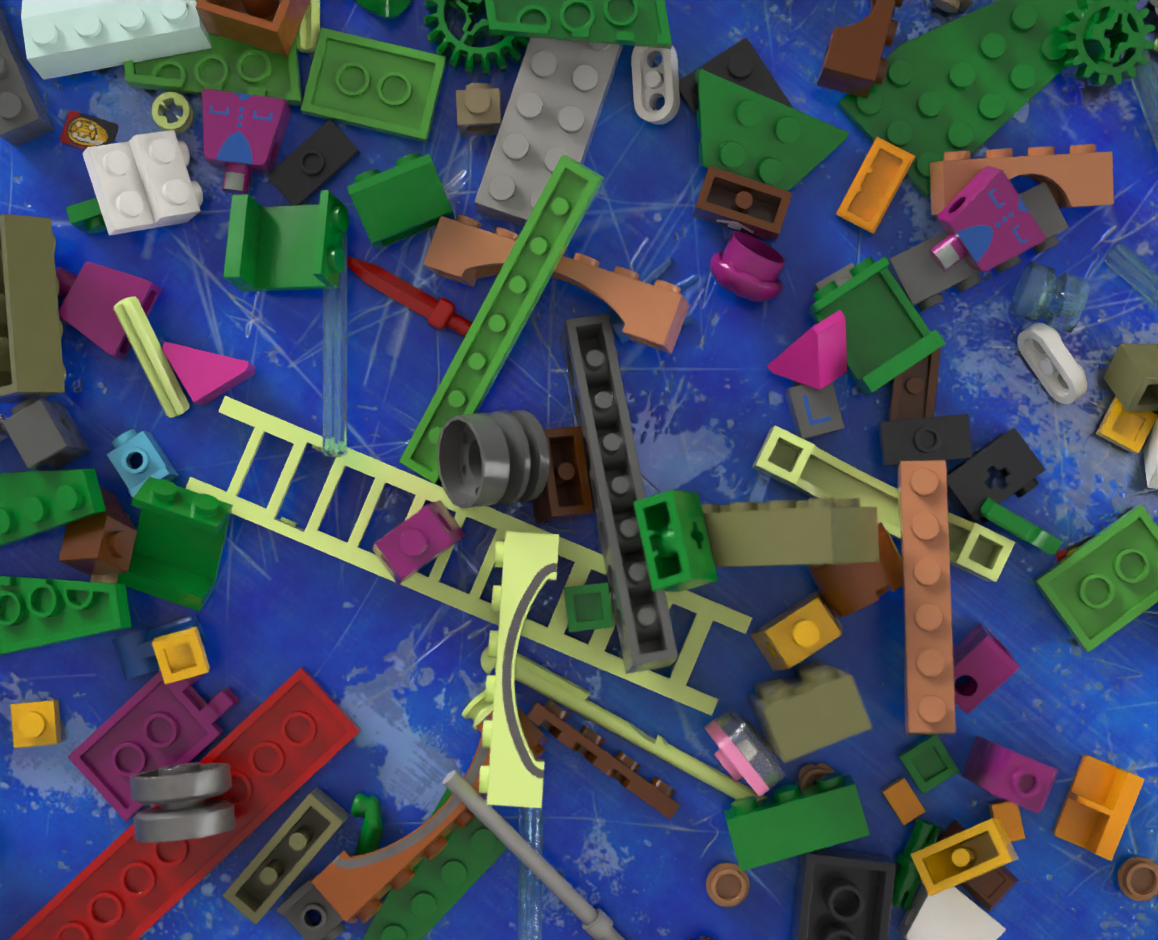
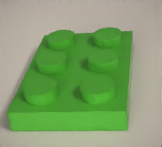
(374, 85)
(1105, 579)

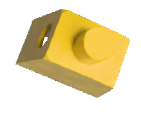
(797, 632)

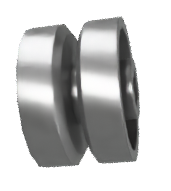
(183, 806)

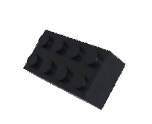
(843, 896)

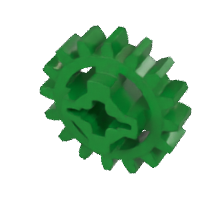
(1096, 54)

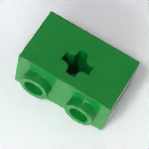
(675, 541)

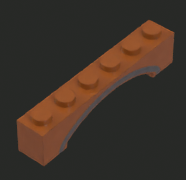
(359, 882)

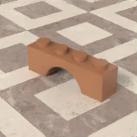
(1073, 178)

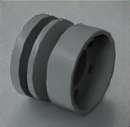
(493, 458)

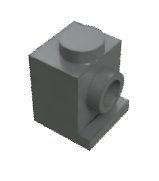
(307, 898)

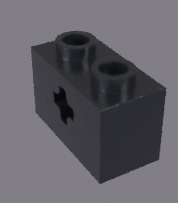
(1005, 454)

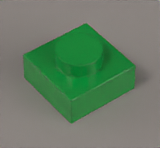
(87, 216)
(588, 607)
(928, 763)

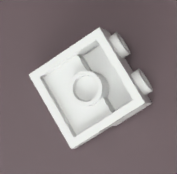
(143, 182)

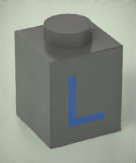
(813, 410)

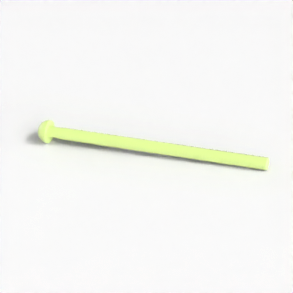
(575, 699)

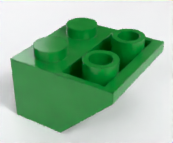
(400, 200)

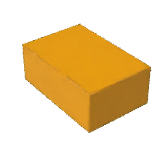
(903, 800)
(1009, 817)

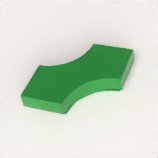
(1020, 526)

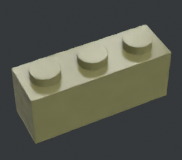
(286, 855)

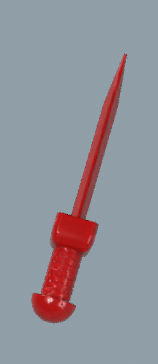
(439, 313)

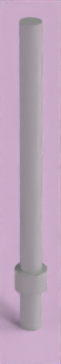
(594, 921)

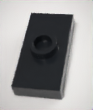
(313, 164)
(925, 439)

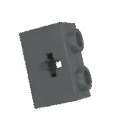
(45, 434)

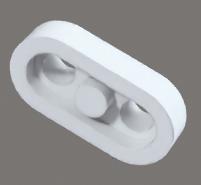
(653, 83)
(1052, 363)

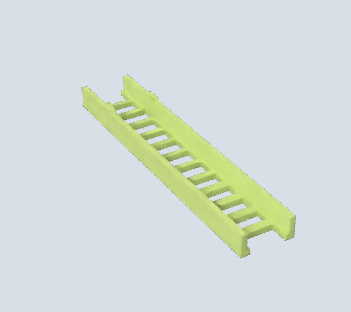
(550, 636)

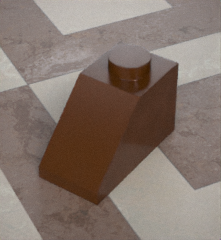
(101, 541)

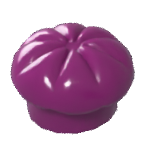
(748, 268)

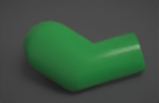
(372, 826)

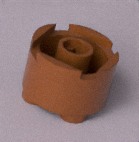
(857, 585)

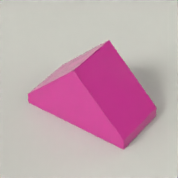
(817, 355)
(206, 373)

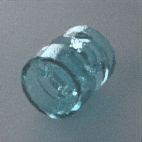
(1035, 291)

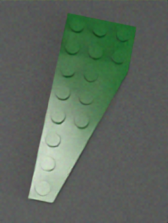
(963, 81)

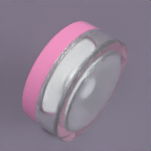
(745, 751)

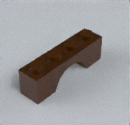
(855, 51)

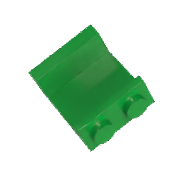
(285, 245)
(177, 543)

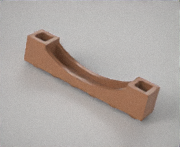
(650, 312)
(926, 598)

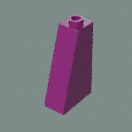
(1010, 774)

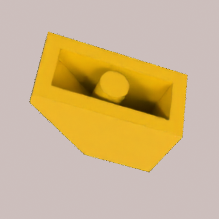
(964, 856)

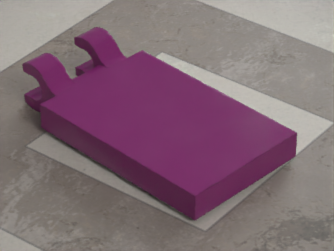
(150, 731)

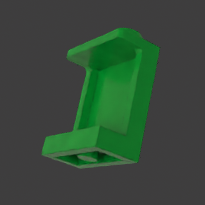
(881, 324)

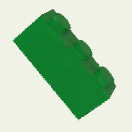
(795, 820)

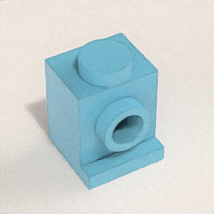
(154, 463)

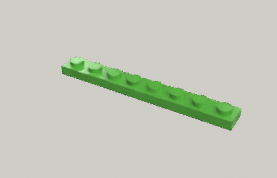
(505, 308)

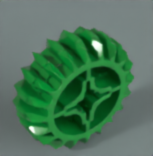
(472, 35)

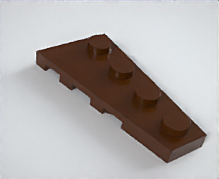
(620, 767)

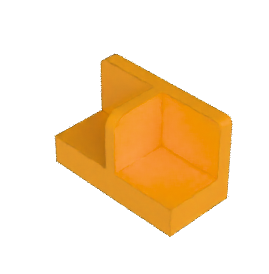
(1097, 806)

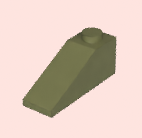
(1135, 376)

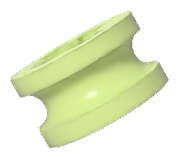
(163, 122)
(478, 709)

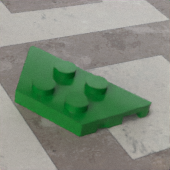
(758, 135)

